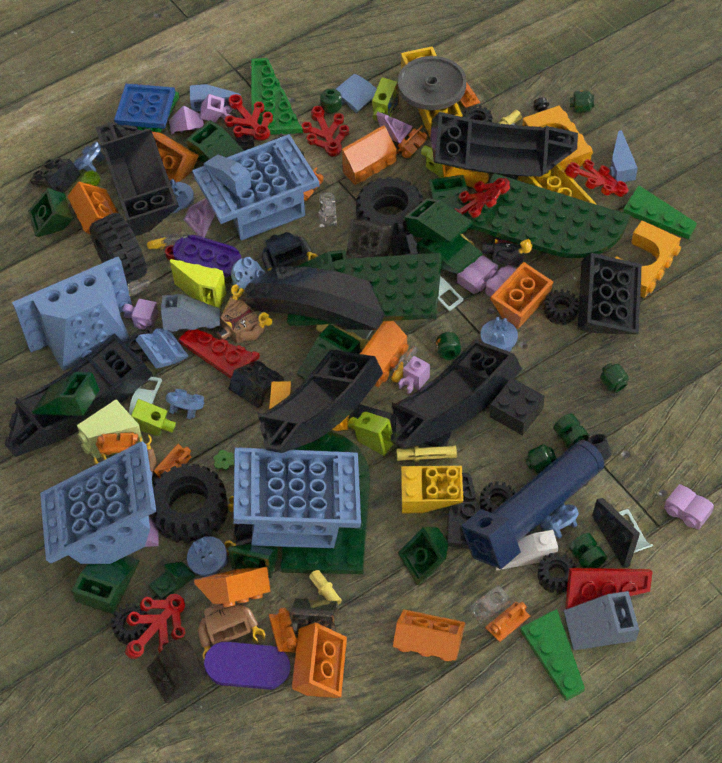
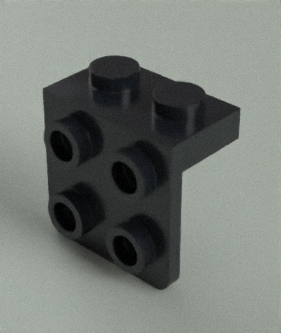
(57, 174)
(404, 246)
(253, 382)

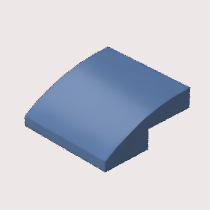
(356, 92)
(161, 348)

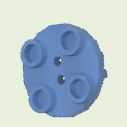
(89, 154)
(183, 194)
(248, 266)
(499, 334)
(183, 400)
(560, 518)
(212, 562)

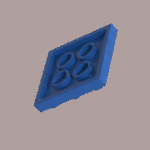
(145, 106)

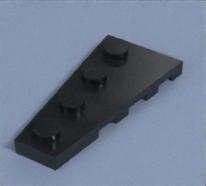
(460, 514)

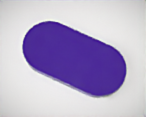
(206, 253)
(246, 665)

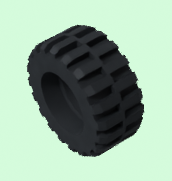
(388, 193)
(115, 239)
(186, 481)

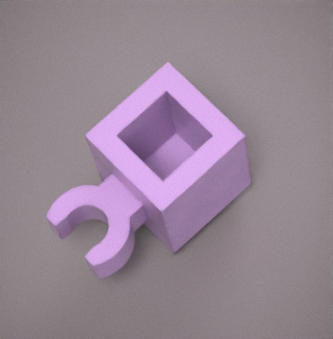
(213, 108)
(143, 314)
(415, 374)

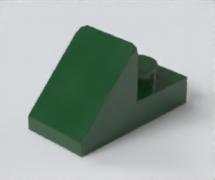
(173, 579)

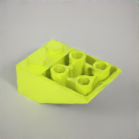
(199, 282)

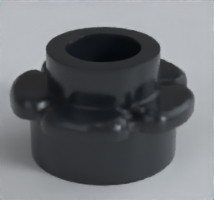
(540, 104)

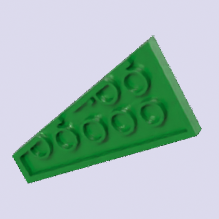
(267, 89)

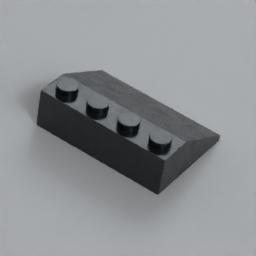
(609, 295)

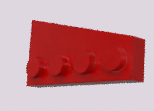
(217, 352)
(592, 583)

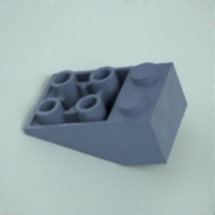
(185, 312)
(602, 621)

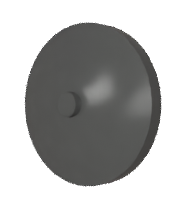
(432, 83)

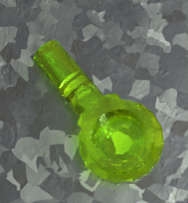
(91, 178)

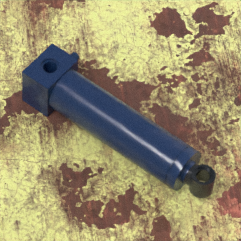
(496, 535)

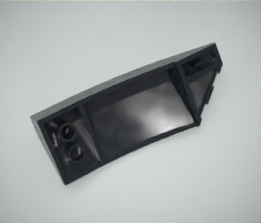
(498, 146)
(137, 175)
(317, 295)
(117, 374)
(453, 395)
(320, 401)

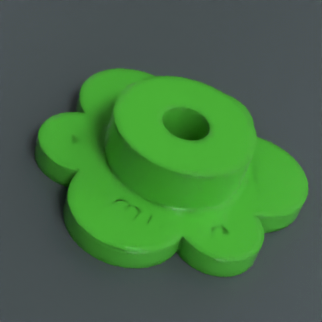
(224, 460)

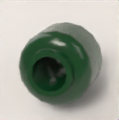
(331, 100)
(582, 101)
(448, 345)
(614, 377)
(540, 458)

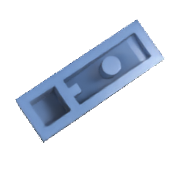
(199, 93)
(623, 165)
(229, 173)

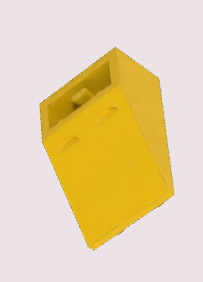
(430, 487)

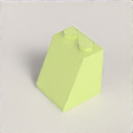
(108, 420)

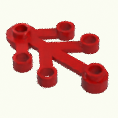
(259, 132)
(332, 146)
(596, 178)
(478, 199)
(157, 622)

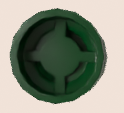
(569, 430)
(587, 551)

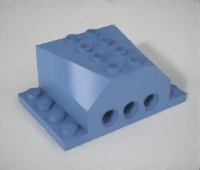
(276, 191)
(76, 313)
(296, 496)
(100, 510)

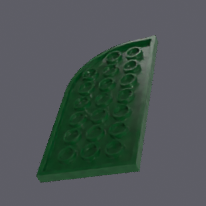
(551, 221)
(403, 284)
(350, 544)

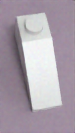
(534, 548)

